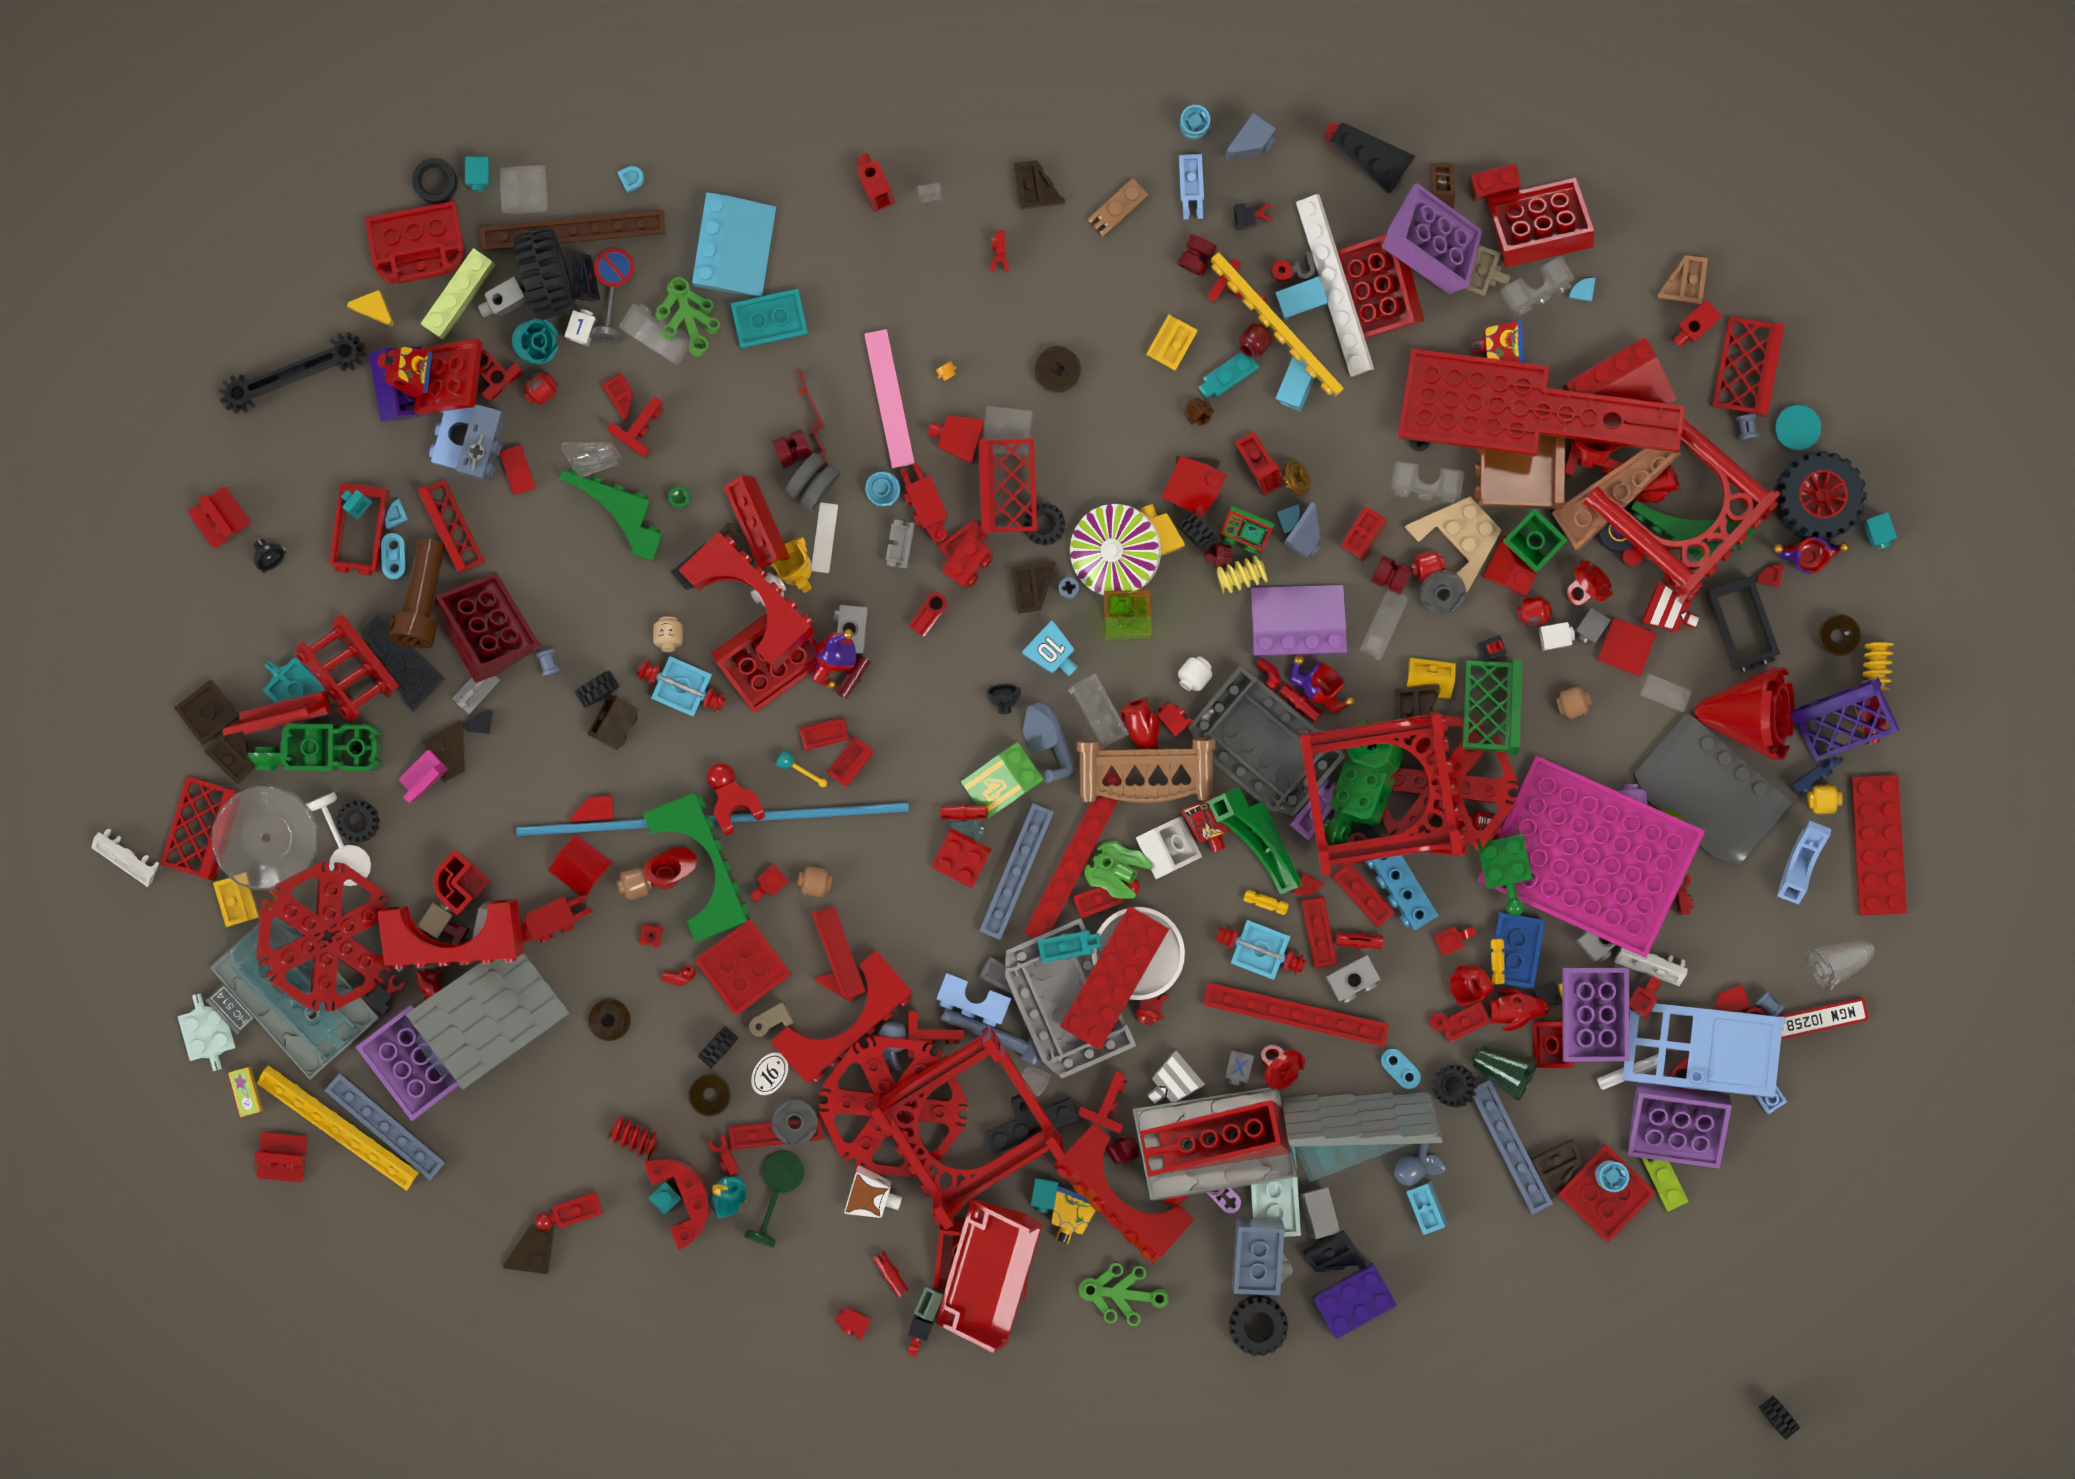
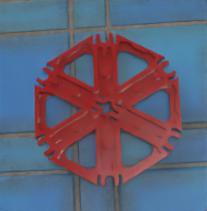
(1466, 788)
(308, 924)
(882, 1081)

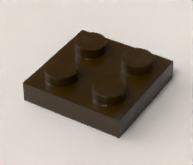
(206, 712)

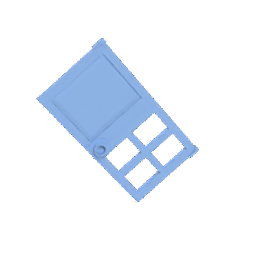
(1725, 1051)

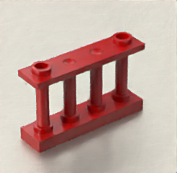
(355, 648)

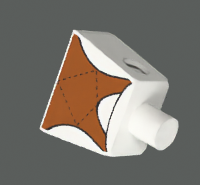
(870, 1195)

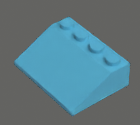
(733, 245)

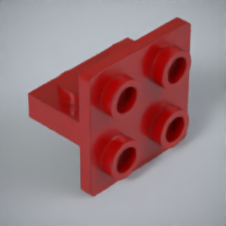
(219, 517)
(281, 1157)

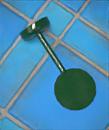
(783, 1174)

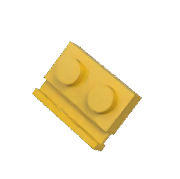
(1172, 342)
(235, 902)

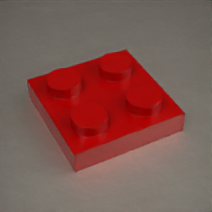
(961, 858)

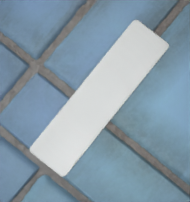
(824, 537)

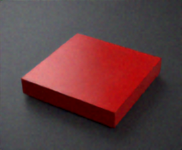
(1626, 646)

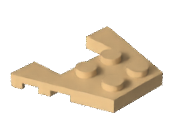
(1467, 530)

